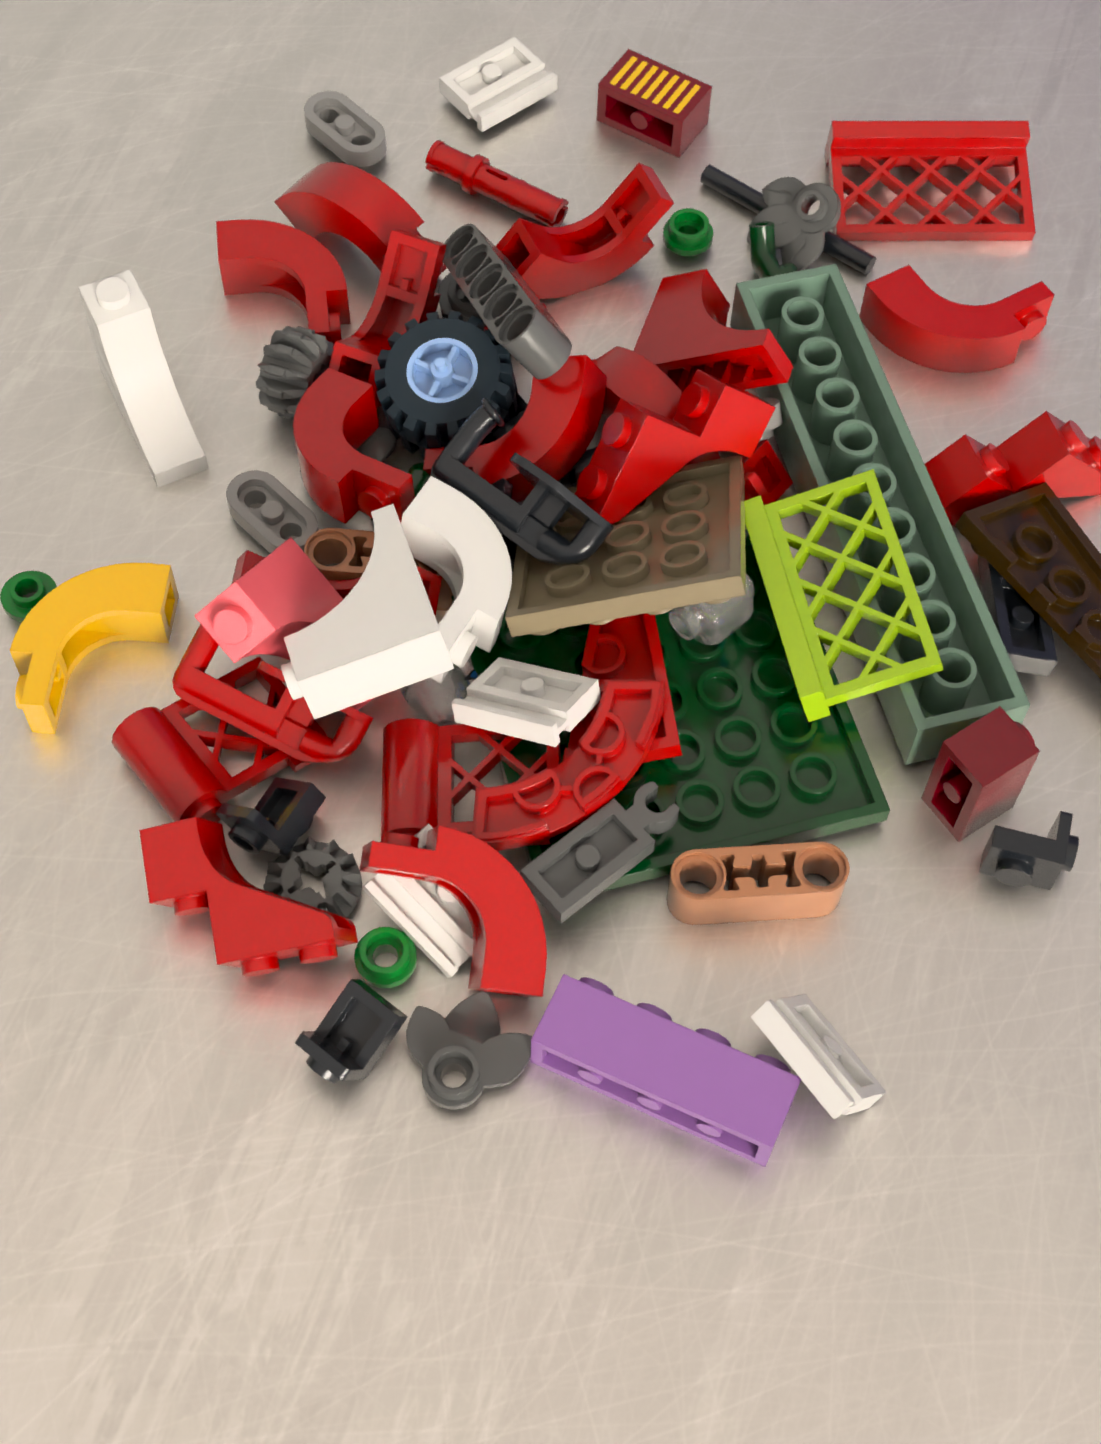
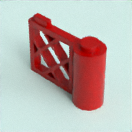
(422, 767)
(181, 768)

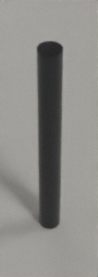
(753, 200)

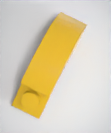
(81, 616)

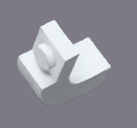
(470, 554)

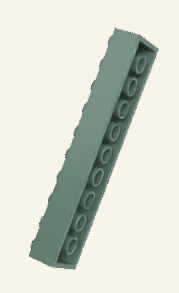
(847, 422)

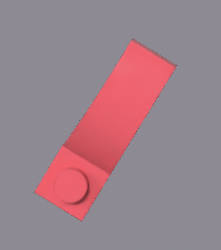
(269, 604)

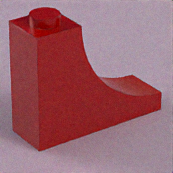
(690, 333)

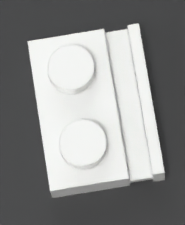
(498, 84)
(527, 701)
(426, 915)
(818, 1055)

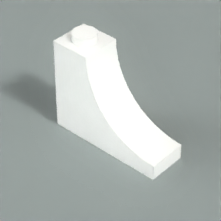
(140, 377)
(374, 637)

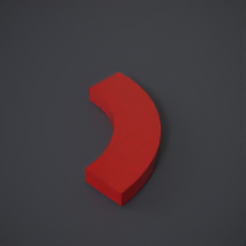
(585, 781)

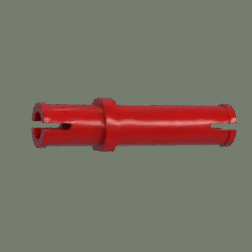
(480, 177)

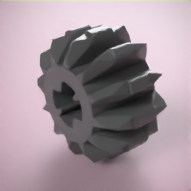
(290, 367)

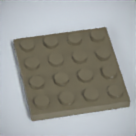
(665, 554)

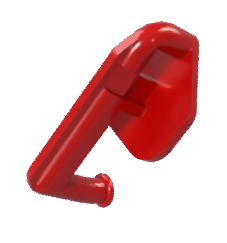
(283, 727)

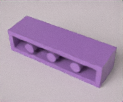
(665, 1068)

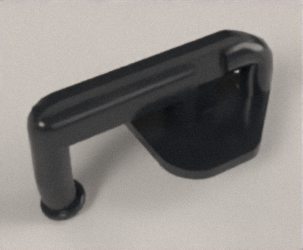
(532, 521)

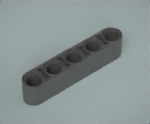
(506, 302)

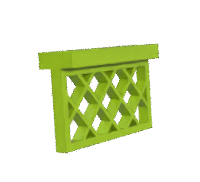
(797, 619)

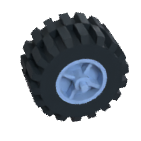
(439, 377)

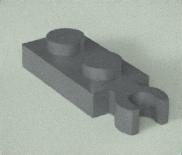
(597, 853)

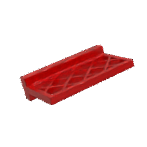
(926, 149)

